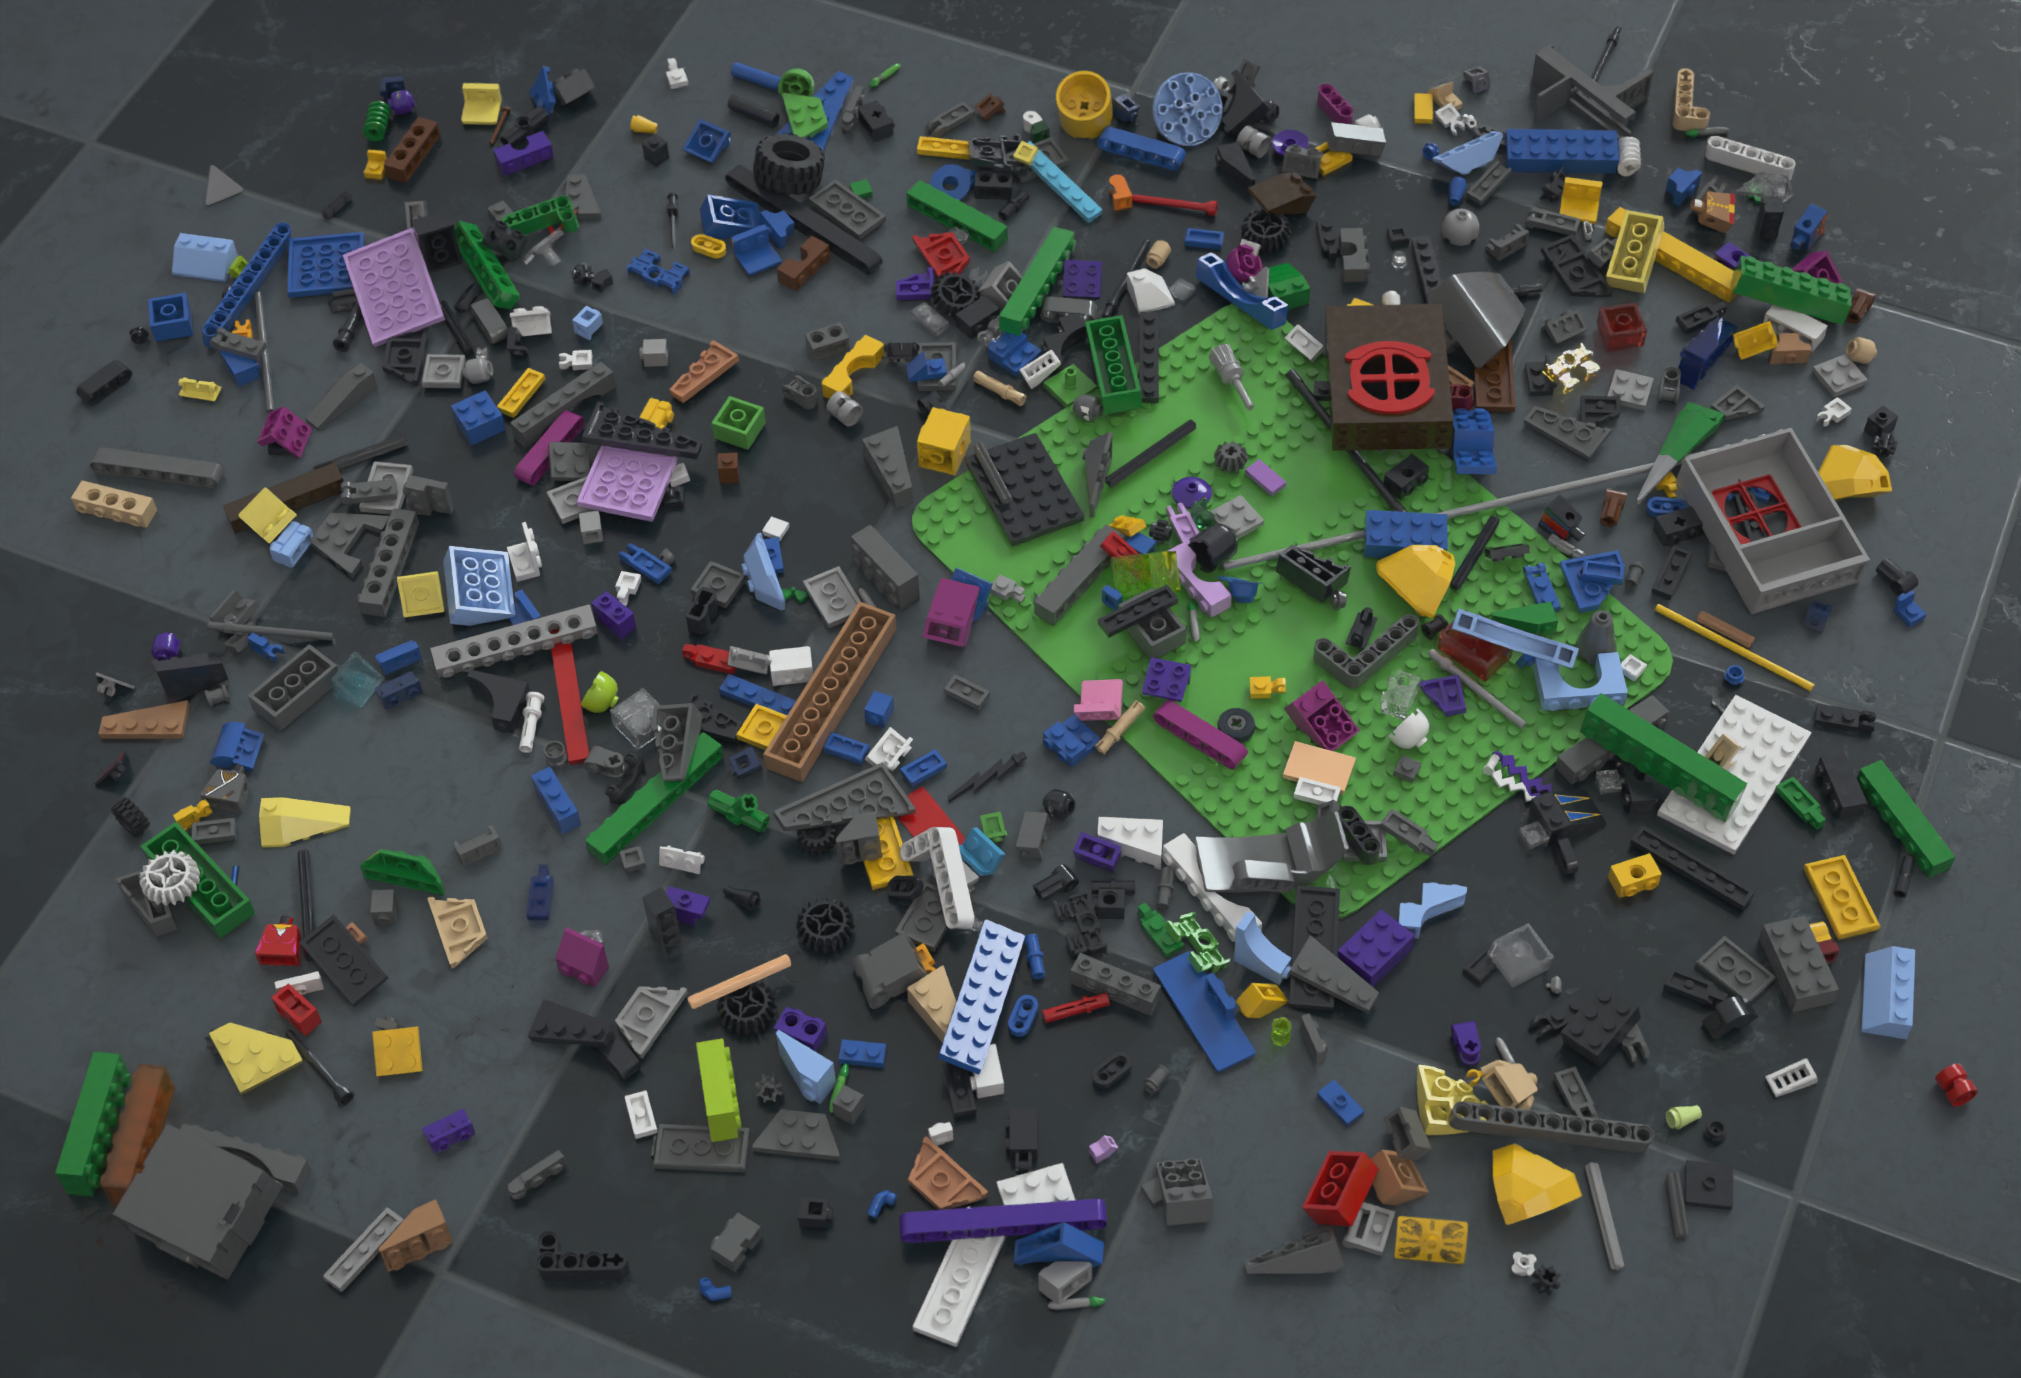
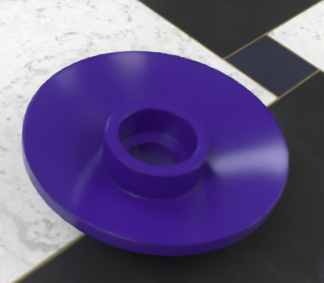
(1288, 138)
(1190, 490)

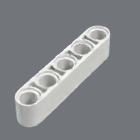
(1748, 157)

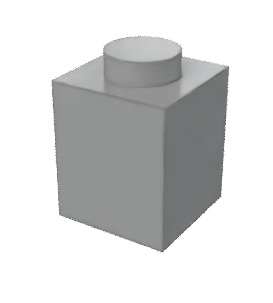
(654, 352)
(591, 527)

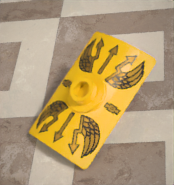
(1431, 1240)

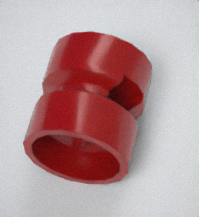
(1957, 1086)

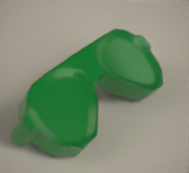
(798, 594)

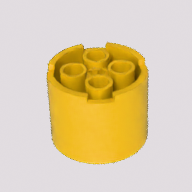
(1084, 104)

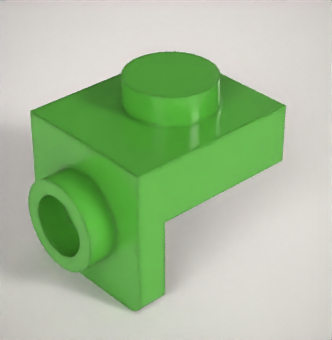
(993, 826)

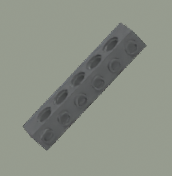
(388, 562)

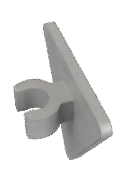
(220, 186)
(1259, 284)
(110, 683)

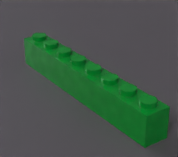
(1037, 281)
(650, 803)

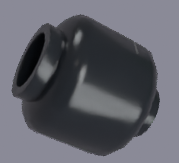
(1273, 114)
(1059, 803)

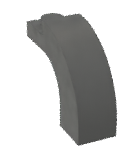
(1249, 71)

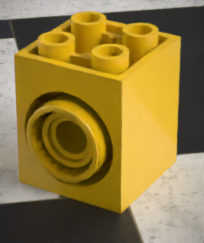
(943, 441)

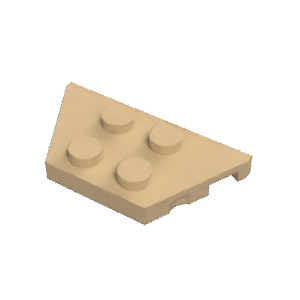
(458, 927)

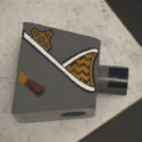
(227, 789)

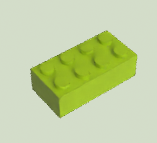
(719, 1090)

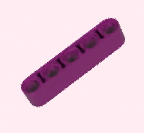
(536, 461)
(1200, 734)

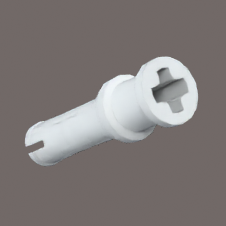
(532, 714)

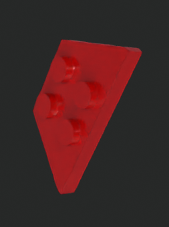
(942, 253)

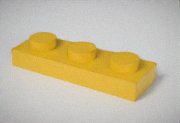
(943, 148)
(521, 392)

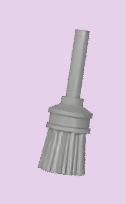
(1230, 371)

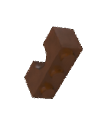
(796, 273)

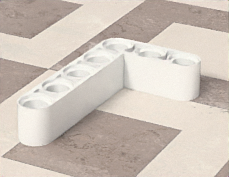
(943, 849)

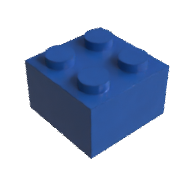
(170, 317)
(478, 417)

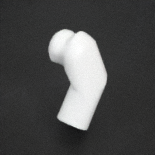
(1470, 121)

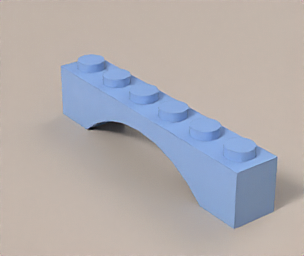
(1514, 639)

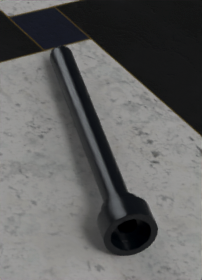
(342, 1093)

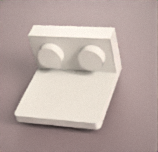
(524, 557)
(791, 665)

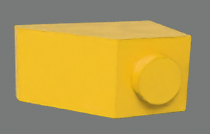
(1261, 1000)

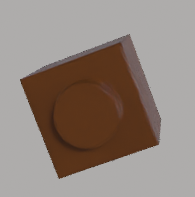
(728, 468)

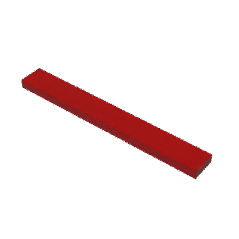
(570, 702)

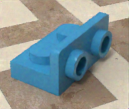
(980, 853)

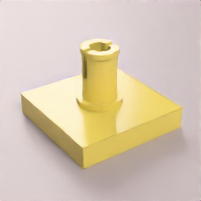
(420, 594)

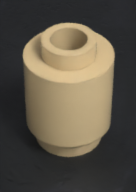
(1158, 254)

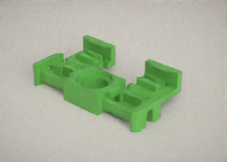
(1208, 956)

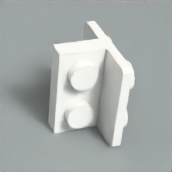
(532, 322)

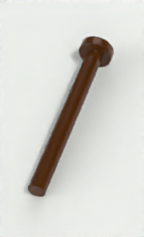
(506, 110)

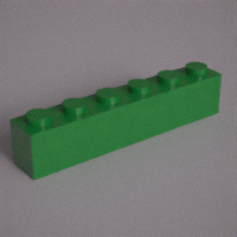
(953, 213)
(1905, 819)

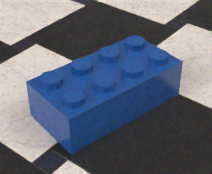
(1392, 531)

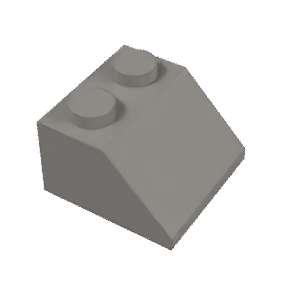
(1001, 284)

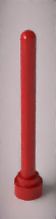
(1210, 207)

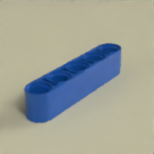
(1141, 148)

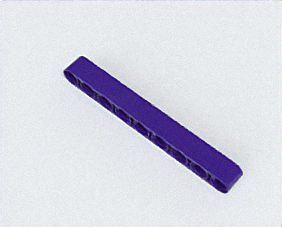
(1000, 1220)

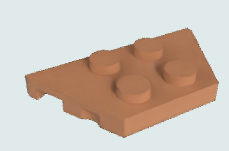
(942, 1179)

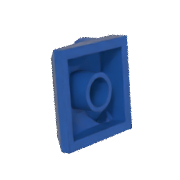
(707, 141)

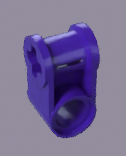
(1467, 1042)

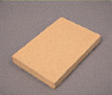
(1319, 765)

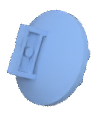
(1187, 109)

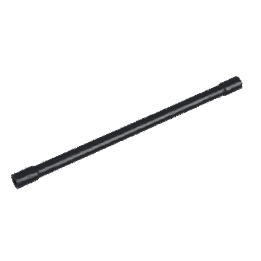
(1298, 383)

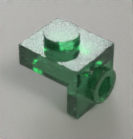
(1200, 515)

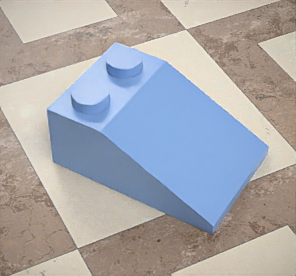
(809, 1069)

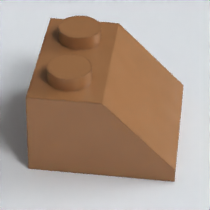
(1396, 1179)

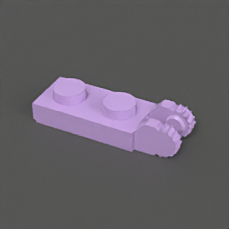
(1182, 523)

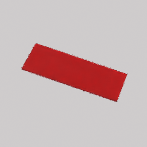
(927, 815)

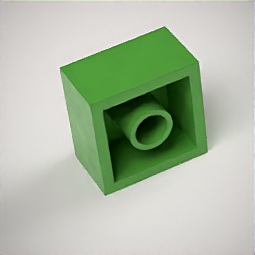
(738, 422)

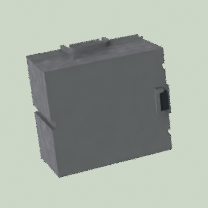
(198, 1201)

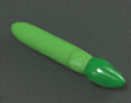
(842, 1075)

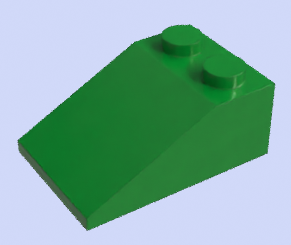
(1288, 285)

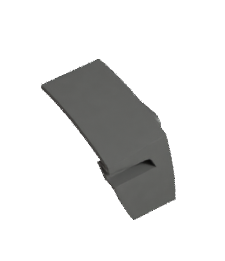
(1272, 860)

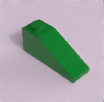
(1534, 619)

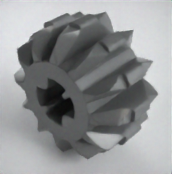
(1230, 457)

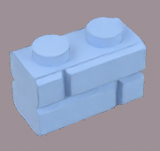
(291, 544)

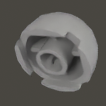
(1460, 227)

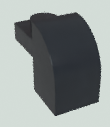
(1729, 1013)

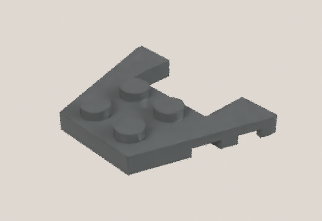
(339, 535)

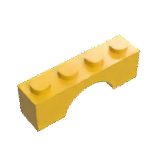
(865, 354)

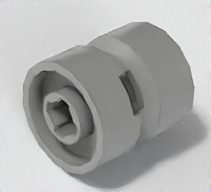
(1254, 141)
(844, 408)

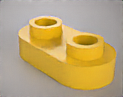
(708, 246)

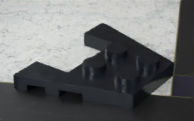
(992, 153)

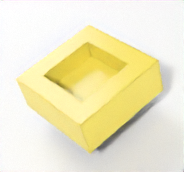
(1025, 153)

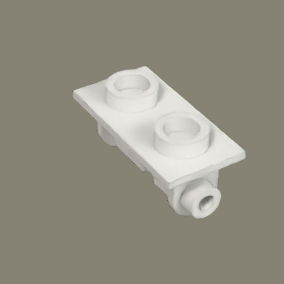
(680, 860)

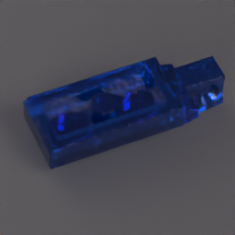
(540, 895)

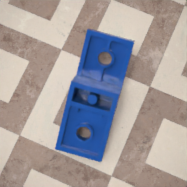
(1473, 442)

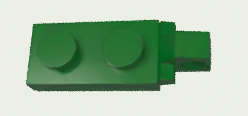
(1801, 802)
(1154, 926)

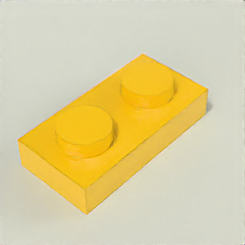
(1128, 525)

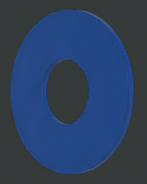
(952, 171)

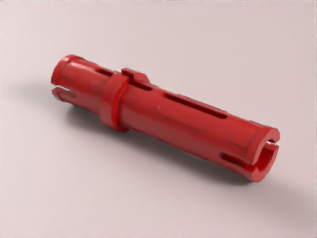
(1076, 1007)

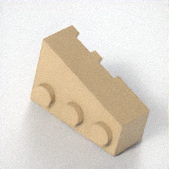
(933, 1000)

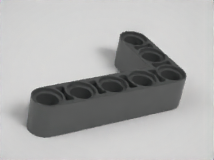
(1357, 670)

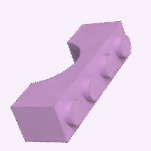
(1210, 596)

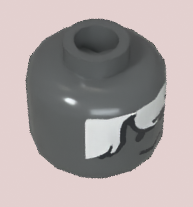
(1087, 407)

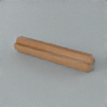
(1725, 629)

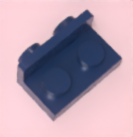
(398, 690)

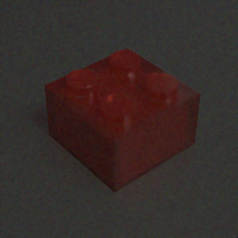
(1621, 326)

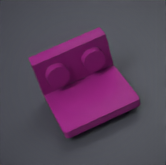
(286, 430)

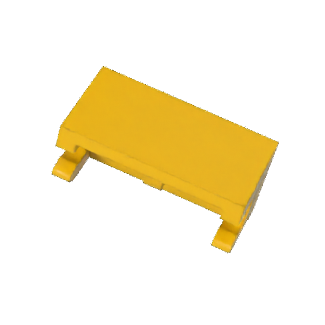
(1755, 340)

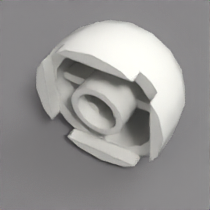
(1411, 731)

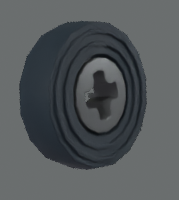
(1237, 716)

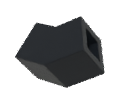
(601, 280)

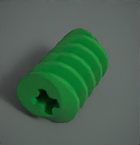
(376, 121)

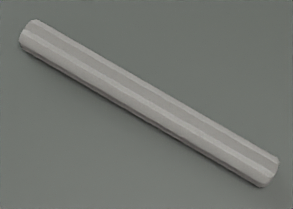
(1604, 1216)

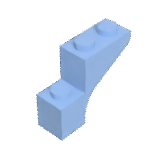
(1434, 901)

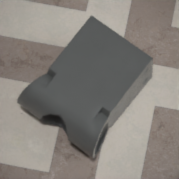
(888, 969)

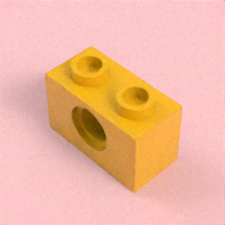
(1623, 874)

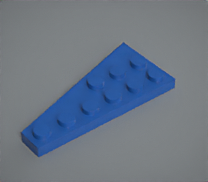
(832, 99)

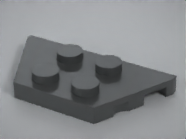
(798, 1135)

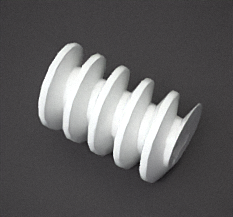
(1628, 155)

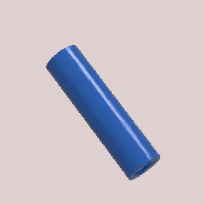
(755, 76)

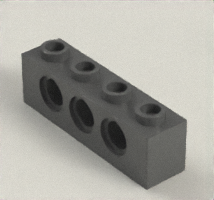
(1117, 983)

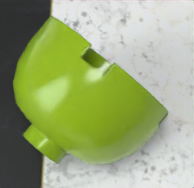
(601, 694)

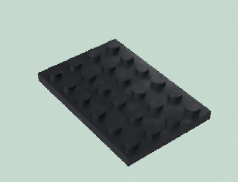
(1037, 490)

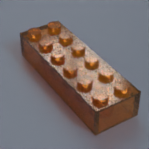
(139, 1128)

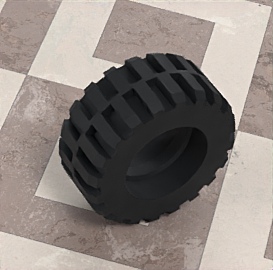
(788, 164)

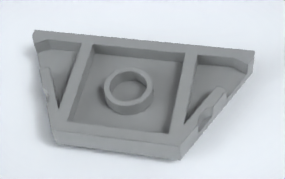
(647, 1015)

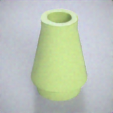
(1681, 1116)

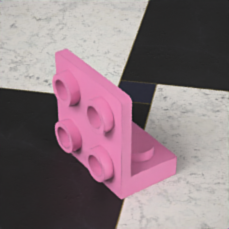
(1100, 700)

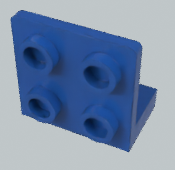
(755, 250)

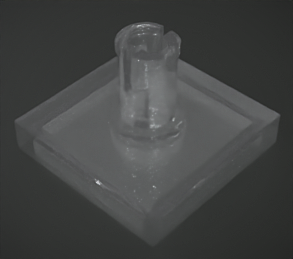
(544, 248)

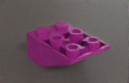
(951, 612)
(1322, 717)

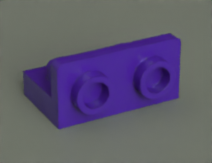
(448, 1131)

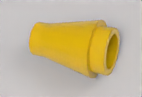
(642, 125)

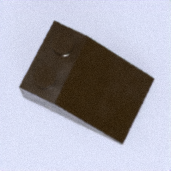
(1284, 194)

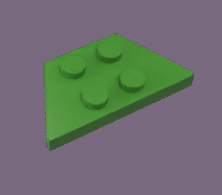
(805, 114)

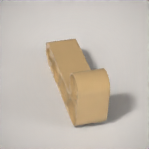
(1684, 115)

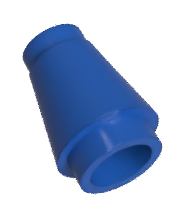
(1457, 188)

